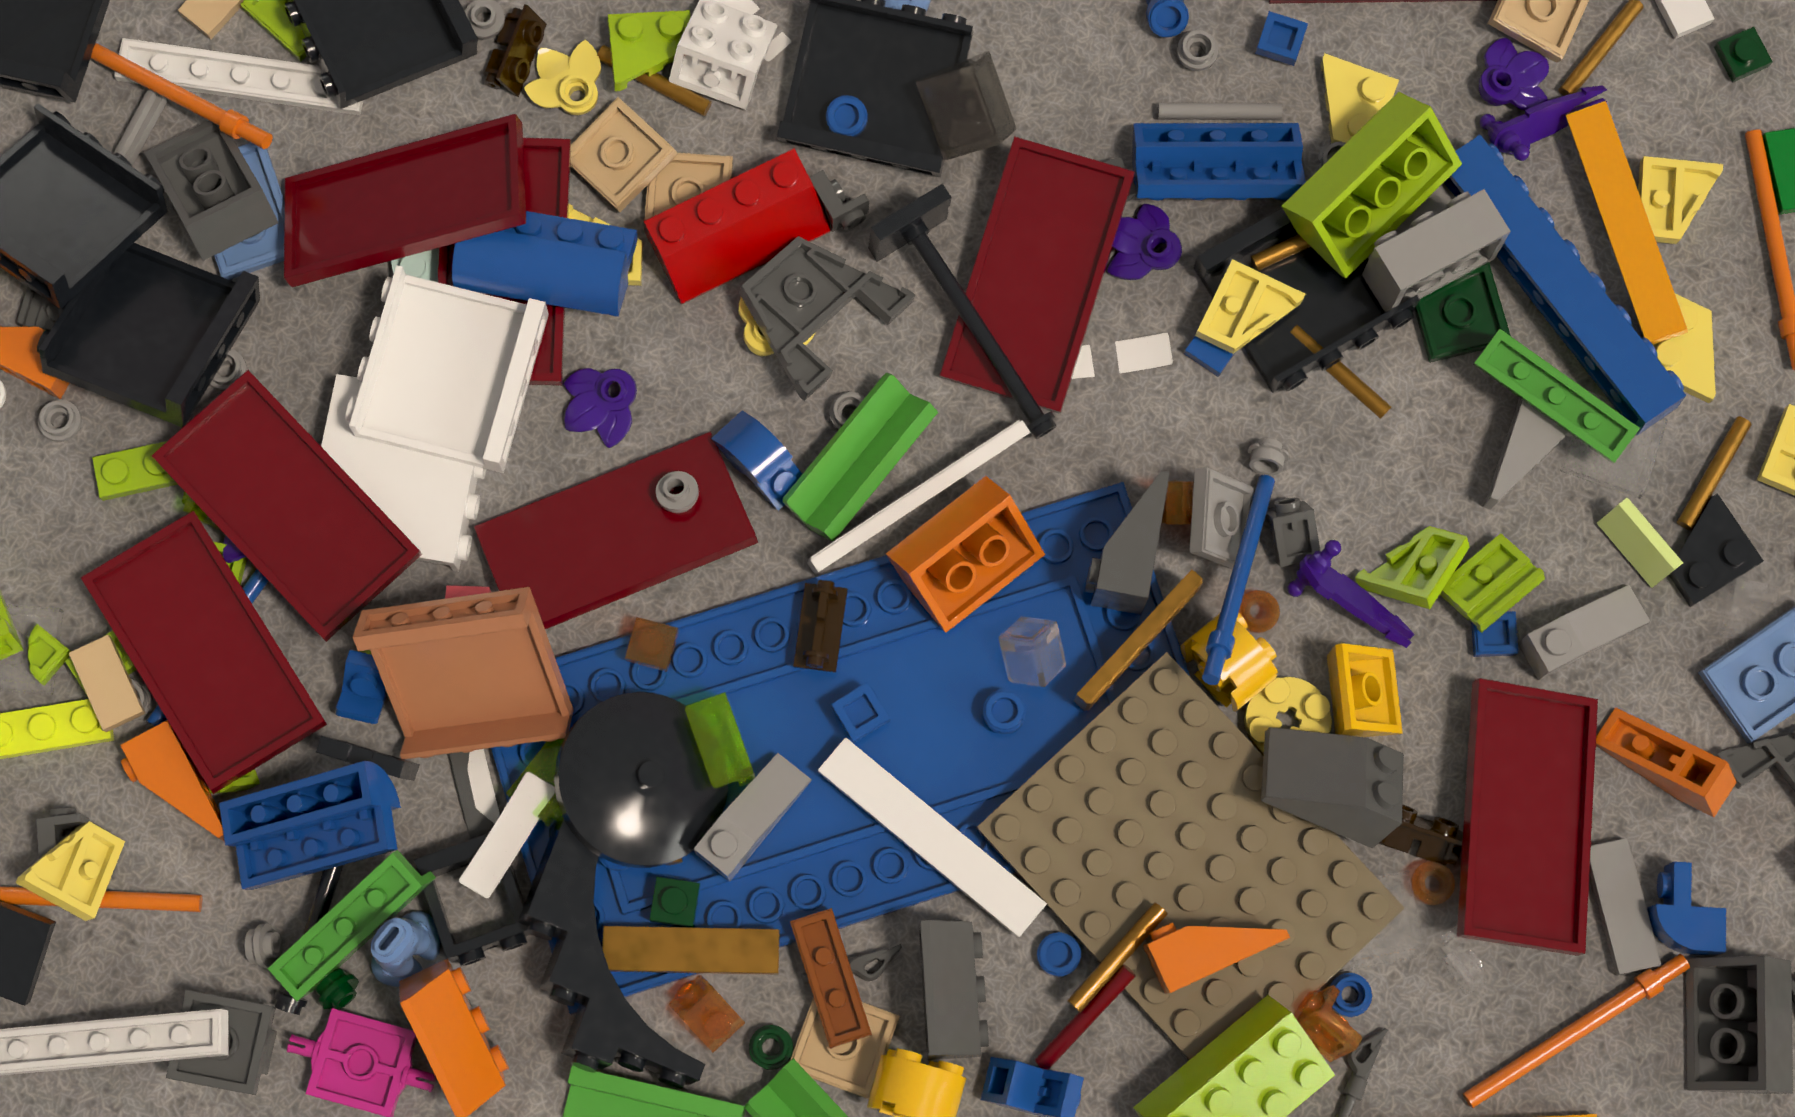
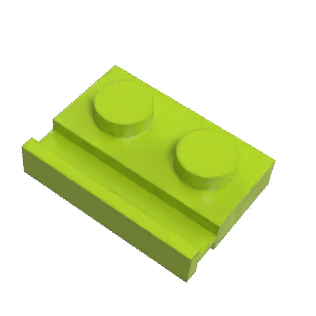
(1491, 582)

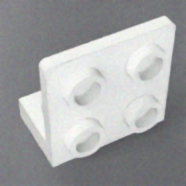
(722, 52)

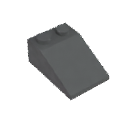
(211, 188)
(1127, 561)
(1335, 782)

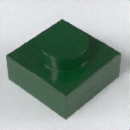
(1743, 54)
(675, 902)

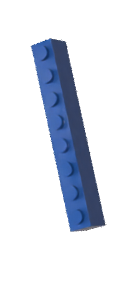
(1568, 294)

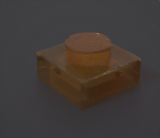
(651, 644)

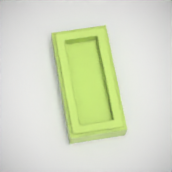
(1639, 542)

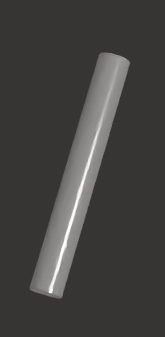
(1231, 111)

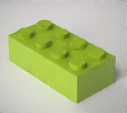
(1250, 1070)

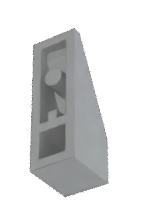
(1525, 446)
(1582, 631)
(751, 817)

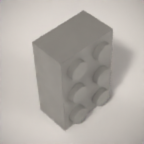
(1435, 250)

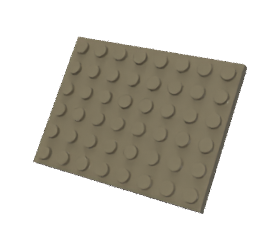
(1171, 812)

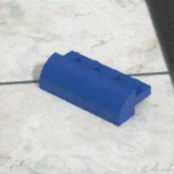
(1217, 160)
(550, 261)
(311, 824)

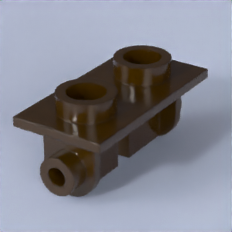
(522, 34)
(820, 626)
(1436, 837)

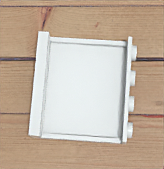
(447, 371)
(417, 491)

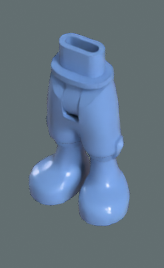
(398, 942)

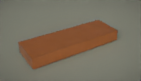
(830, 978)

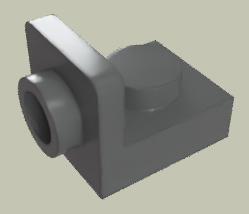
(832, 199)
(1292, 530)
(51, 829)

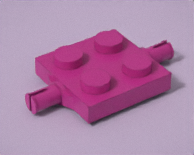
(361, 1063)

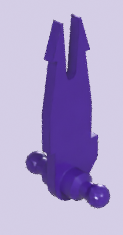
(1537, 122)
(1316, 572)

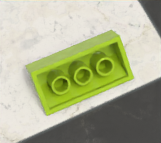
(1373, 183)

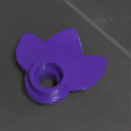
(1516, 72)
(1136, 244)
(596, 408)

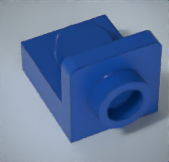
(362, 689)

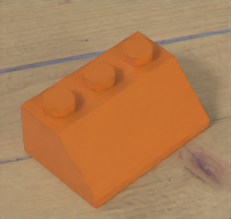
(966, 553)
(453, 1036)

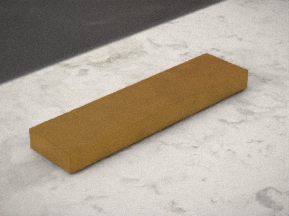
(1138, 640)
(691, 950)

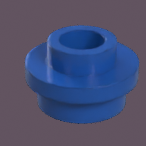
(1363, 991)

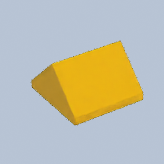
(1364, 691)

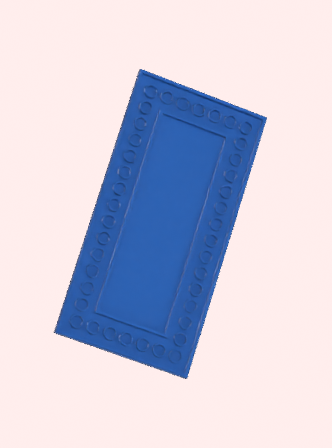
(935, 744)

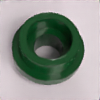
(337, 989)
(756, 1047)

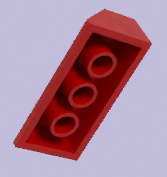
(736, 226)

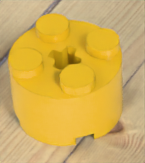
(1246, 670)
(915, 1089)

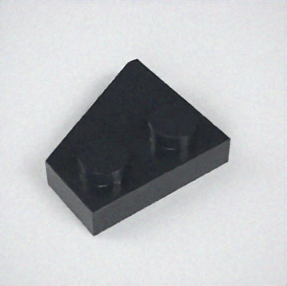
(1713, 554)

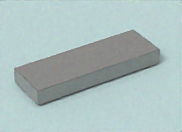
(1622, 907)

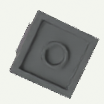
(249, 1046)

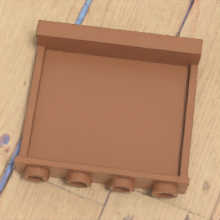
(467, 672)

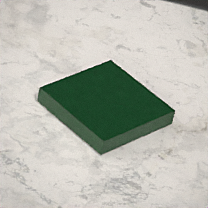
(1461, 315)

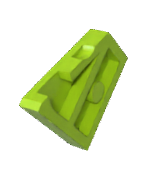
(643, 43)
(1417, 569)

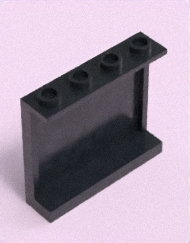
(380, 43)
(48, 44)
(878, 59)
(69, 208)
(1333, 311)
(149, 332)

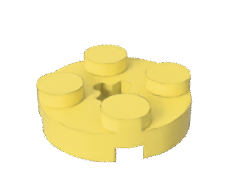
(1279, 697)

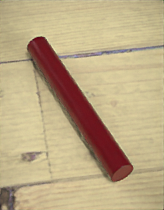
(1085, 1018)

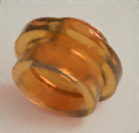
(1270, 606)
(1444, 877)

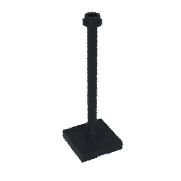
(911, 227)
(353, 754)

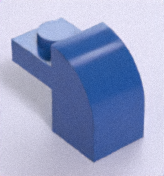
(758, 456)
(1685, 926)
(1031, 1089)

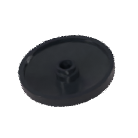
(636, 781)

